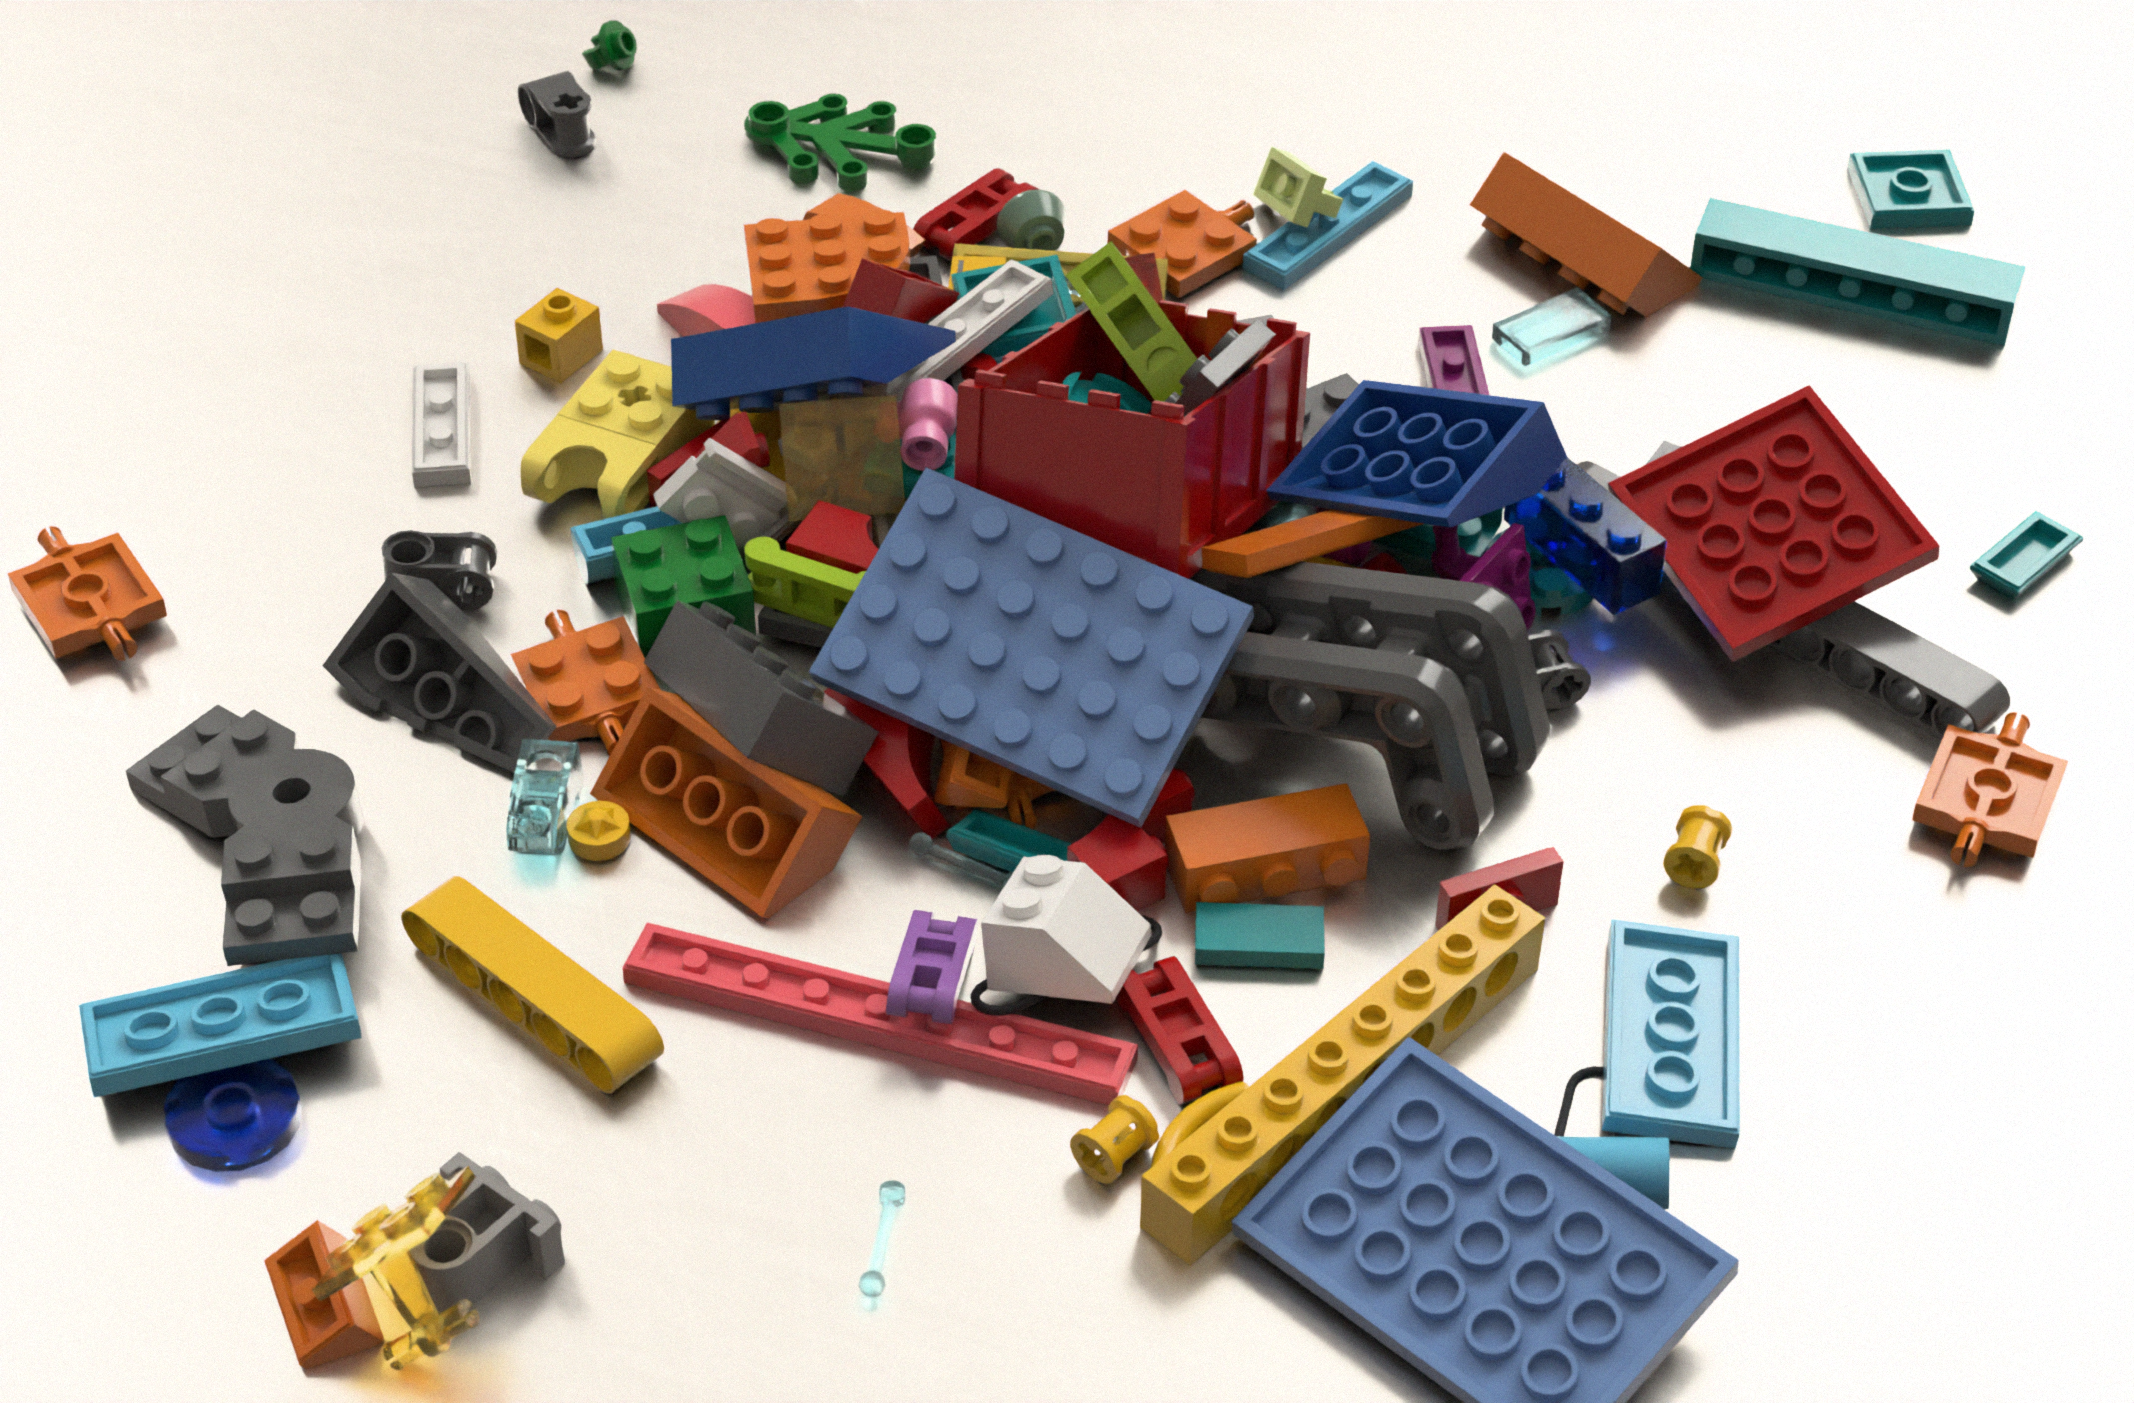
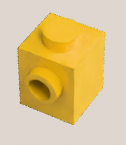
(558, 335)

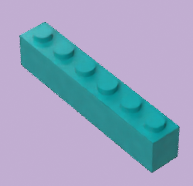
(1857, 271)

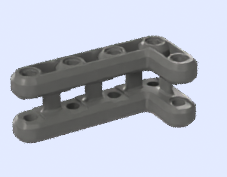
(1398, 662)

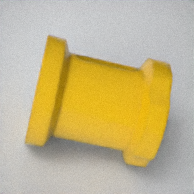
(1694, 856)
(1108, 1164)

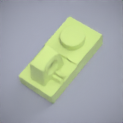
(1294, 189)

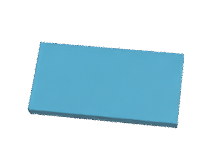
(217, 1022)
(1672, 1034)

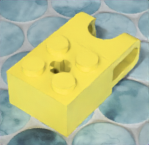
(611, 436)

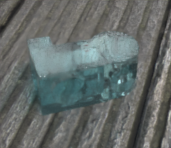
(543, 797)

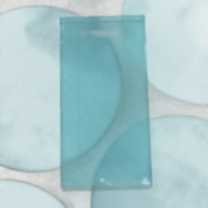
(1551, 326)

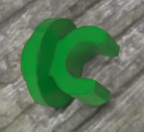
(613, 47)

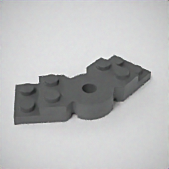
(290, 825)

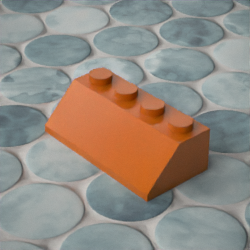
(1580, 238)
(719, 811)

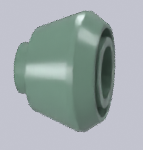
(1033, 221)

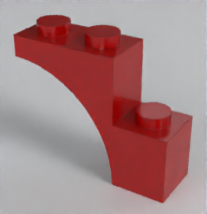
(1131, 856)

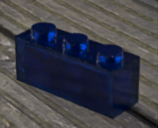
(1592, 538)

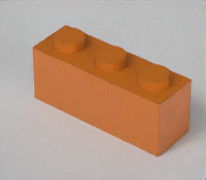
(1267, 847)

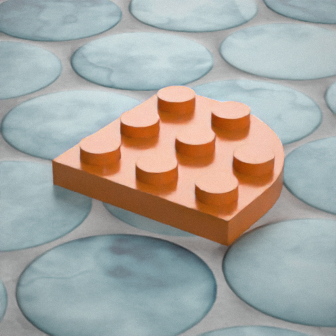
(813, 261)

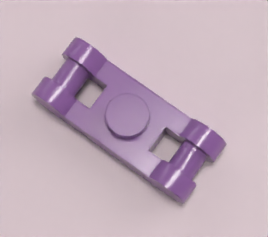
(931, 966)

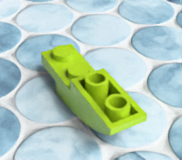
(1133, 321)

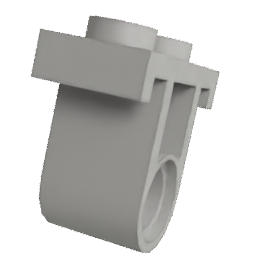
(486, 1238)

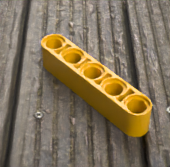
(533, 984)

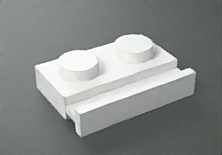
(722, 485)

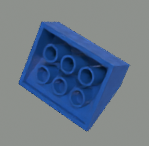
(797, 360)
(1424, 455)

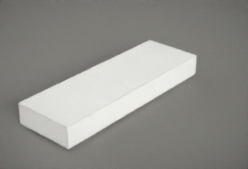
(441, 425)

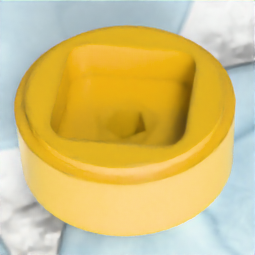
(598, 830)

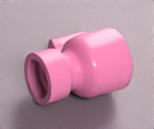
(926, 422)

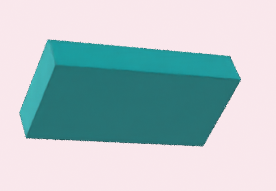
(1259, 935)

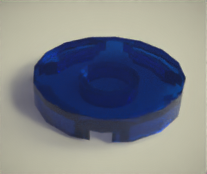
(233, 1116)

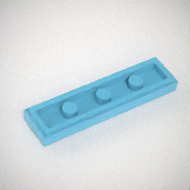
(1297, 249)

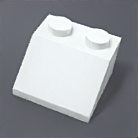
(1061, 933)

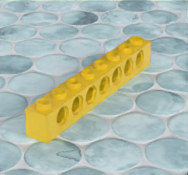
(1426, 996)

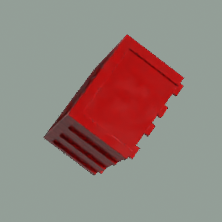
(1128, 477)

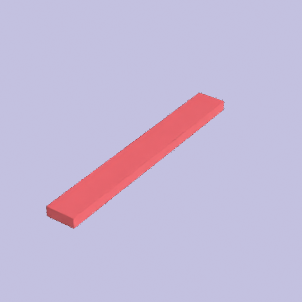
(855, 1010)

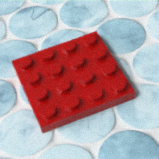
(1775, 522)

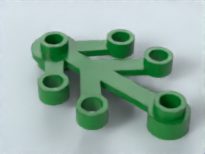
(777, 126)

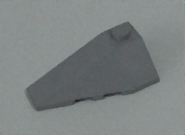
(437, 672)

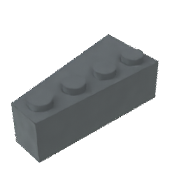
(758, 698)

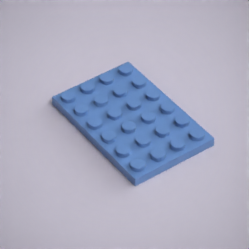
(1033, 646)
(1483, 1243)

